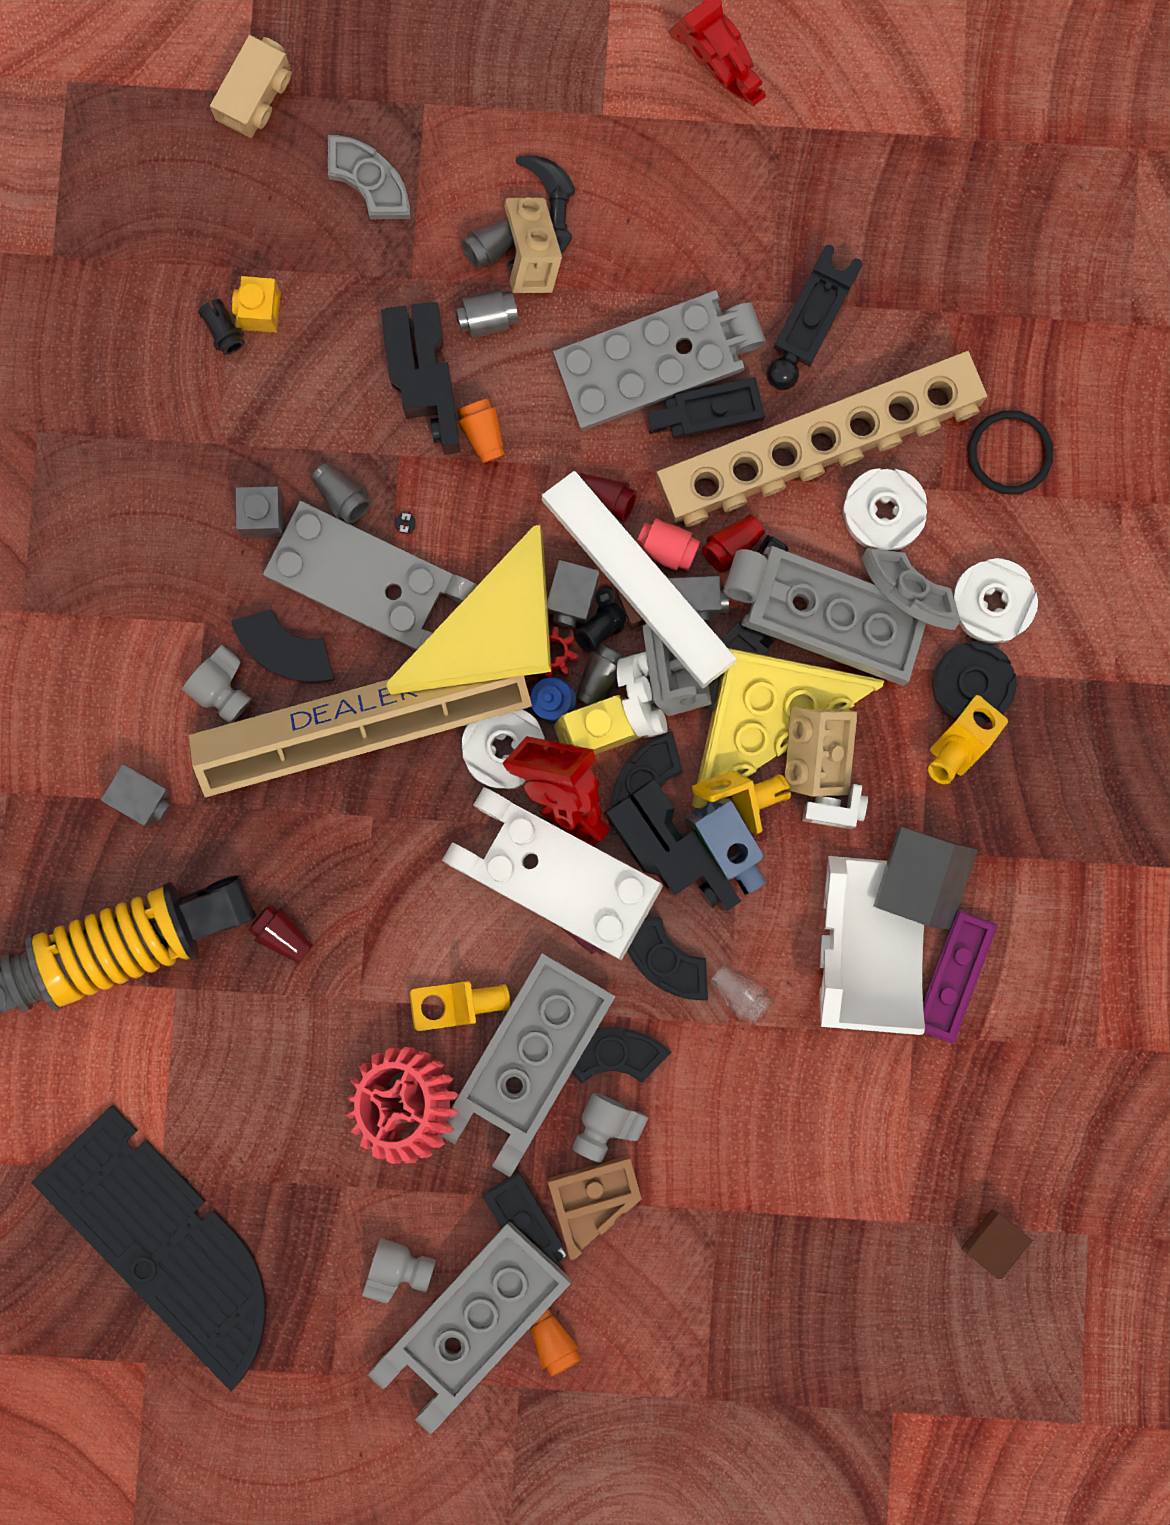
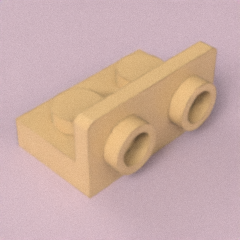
(820, 751)

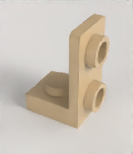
(536, 246)

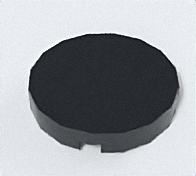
(973, 671)

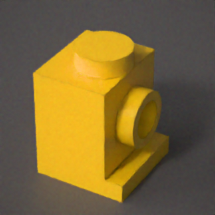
(256, 304)

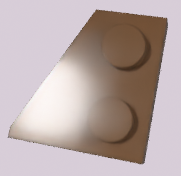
(592, 1200)

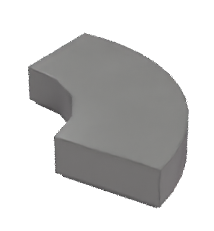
(370, 175)
(910, 589)

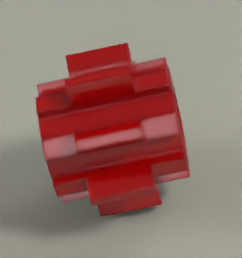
(560, 662)

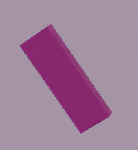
(956, 975)

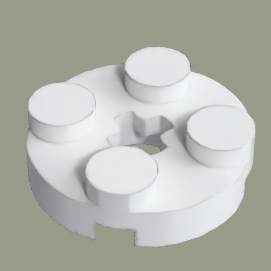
(885, 485)
(1016, 592)
(639, 708)
(480, 753)

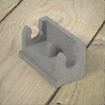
(671, 683)

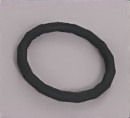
(972, 450)

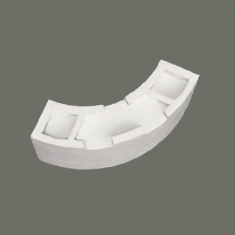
(869, 956)

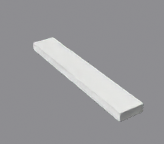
(638, 579)

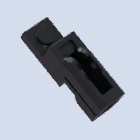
(429, 387)
(659, 849)

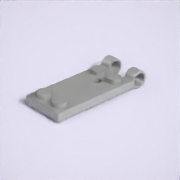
(354, 569)
(539, 1046)
(486, 1311)

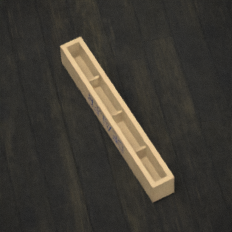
(341, 729)

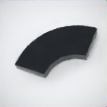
(281, 652)
(652, 761)
(667, 965)
(620, 1052)

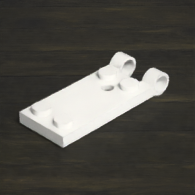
(570, 884)

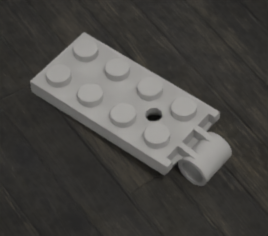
(640, 361)
(842, 617)

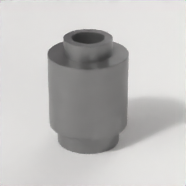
(487, 313)

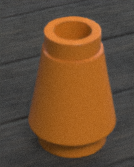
(482, 429)
(553, 1344)

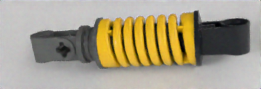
(121, 946)

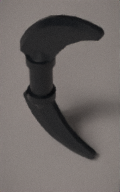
(559, 189)

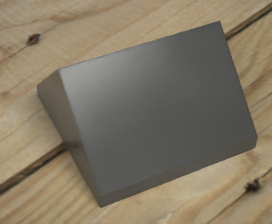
(925, 878)

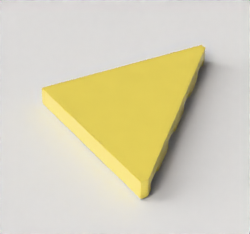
(493, 632)
(756, 705)

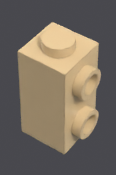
(251, 86)

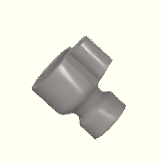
(212, 688)
(604, 1120)
(395, 1265)

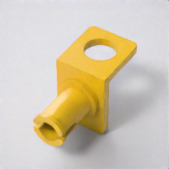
(964, 741)
(746, 796)
(459, 1004)

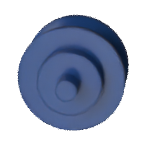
(553, 699)

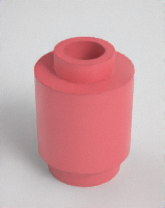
(668, 545)

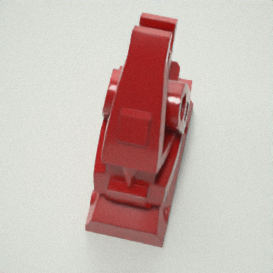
(719, 46)
(562, 783)

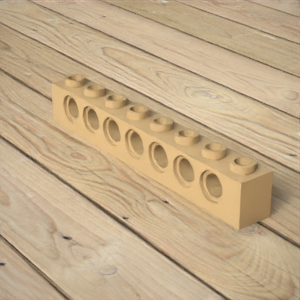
(953, 376)

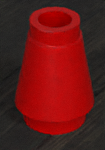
(723, 544)

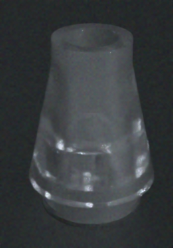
(743, 996)

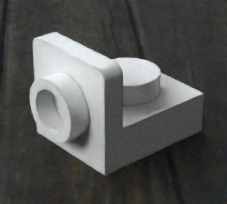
(828, 810)

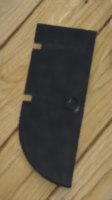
(146, 1229)

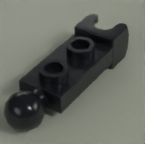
(811, 319)

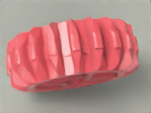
(381, 1115)

